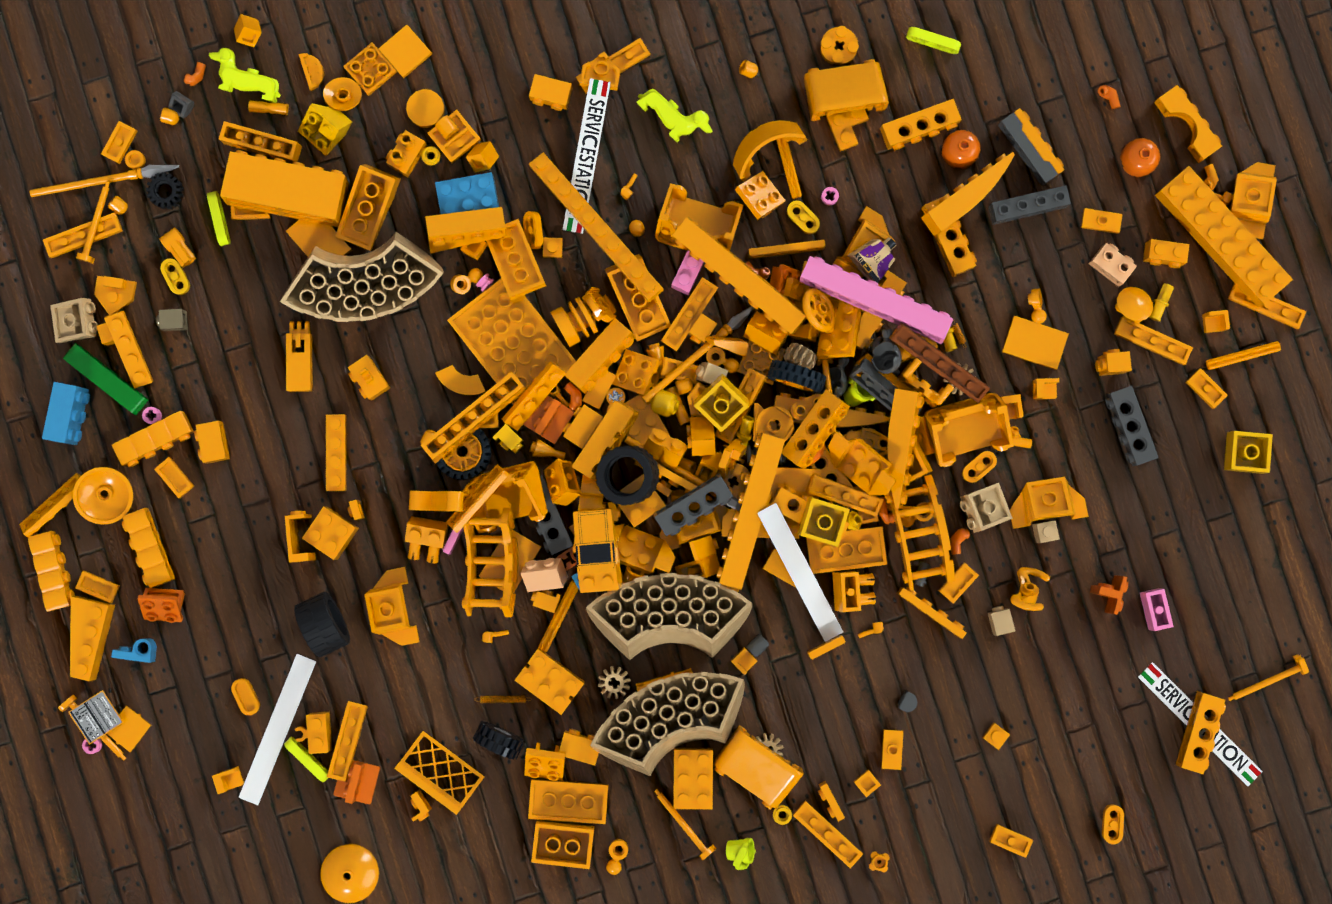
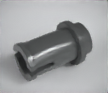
(920, 582)

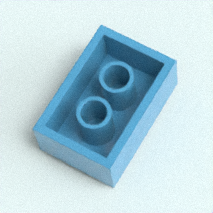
(467, 193)
(66, 413)

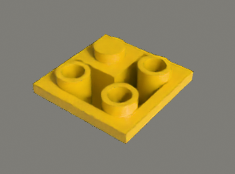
(324, 127)

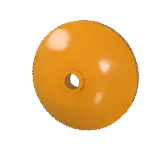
(100, 508)
(359, 864)

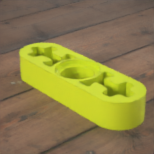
(933, 40)
(218, 218)
(307, 759)

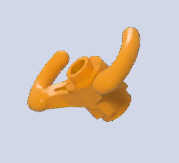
(1028, 591)

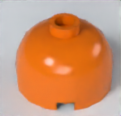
(961, 149)
(1140, 157)

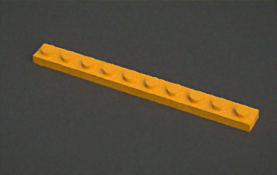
(596, 227)

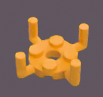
(930, 396)

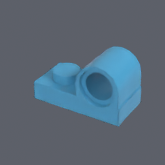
(137, 654)

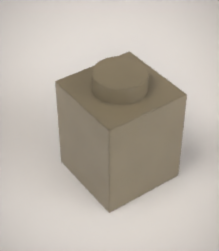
(172, 320)

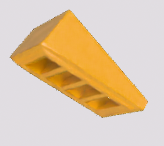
(733, 345)

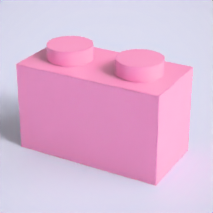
(687, 274)
(1156, 609)

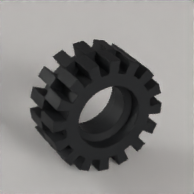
(154, 186)

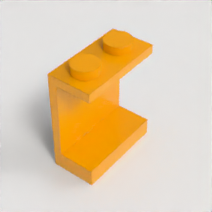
(292, 537)

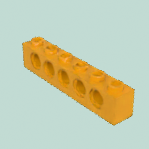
(473, 417)

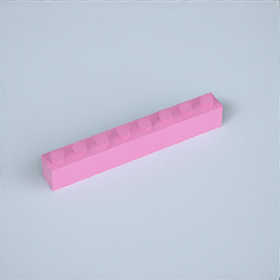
(875, 299)

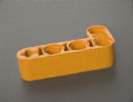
(436, 501)

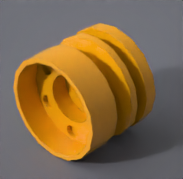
(574, 321)

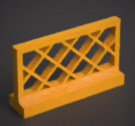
(427, 785)

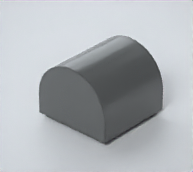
(181, 104)
(758, 645)
(907, 702)

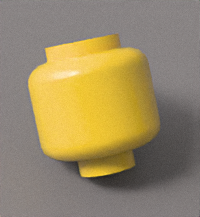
(664, 403)

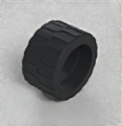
(605, 481)
(322, 624)

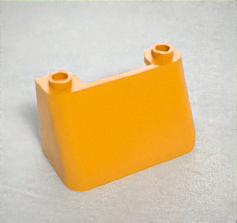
(845, 89)
(717, 221)
(969, 427)
(519, 491)
(757, 768)

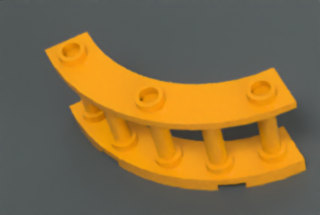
(939, 528)
(509, 561)

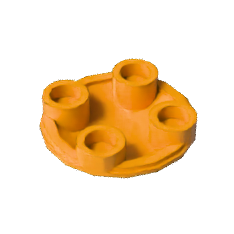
(1134, 304)

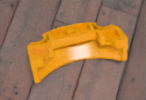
(761, 136)

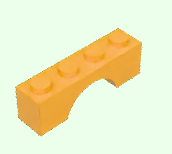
(1177, 104)

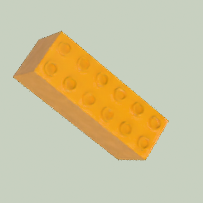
(284, 188)

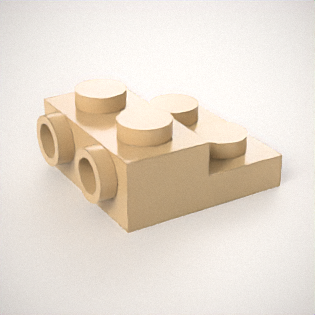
(73, 320)
(985, 508)

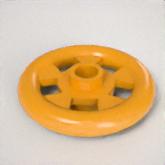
(818, 310)

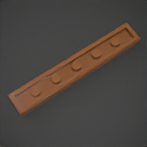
(939, 362)

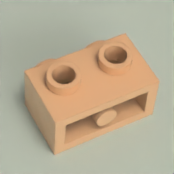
(1113, 264)
(544, 574)

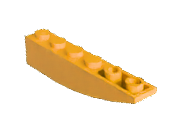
(965, 197)
(854, 418)
(902, 439)

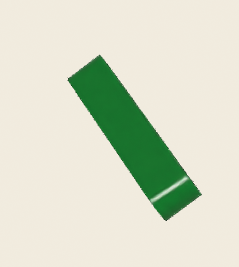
(105, 379)

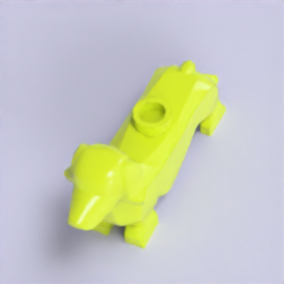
(243, 80)
(671, 117)

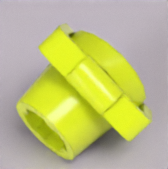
(856, 394)
(741, 852)

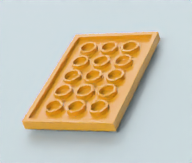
(509, 336)

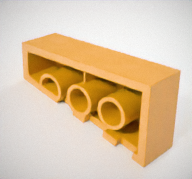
(464, 228)
(871, 323)
(606, 437)
(88, 635)

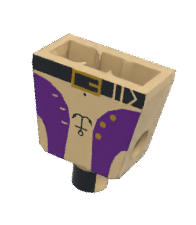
(874, 258)

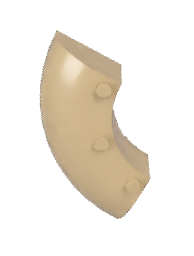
(362, 284)
(669, 611)
(669, 715)

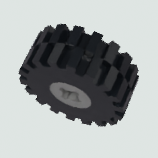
(498, 740)

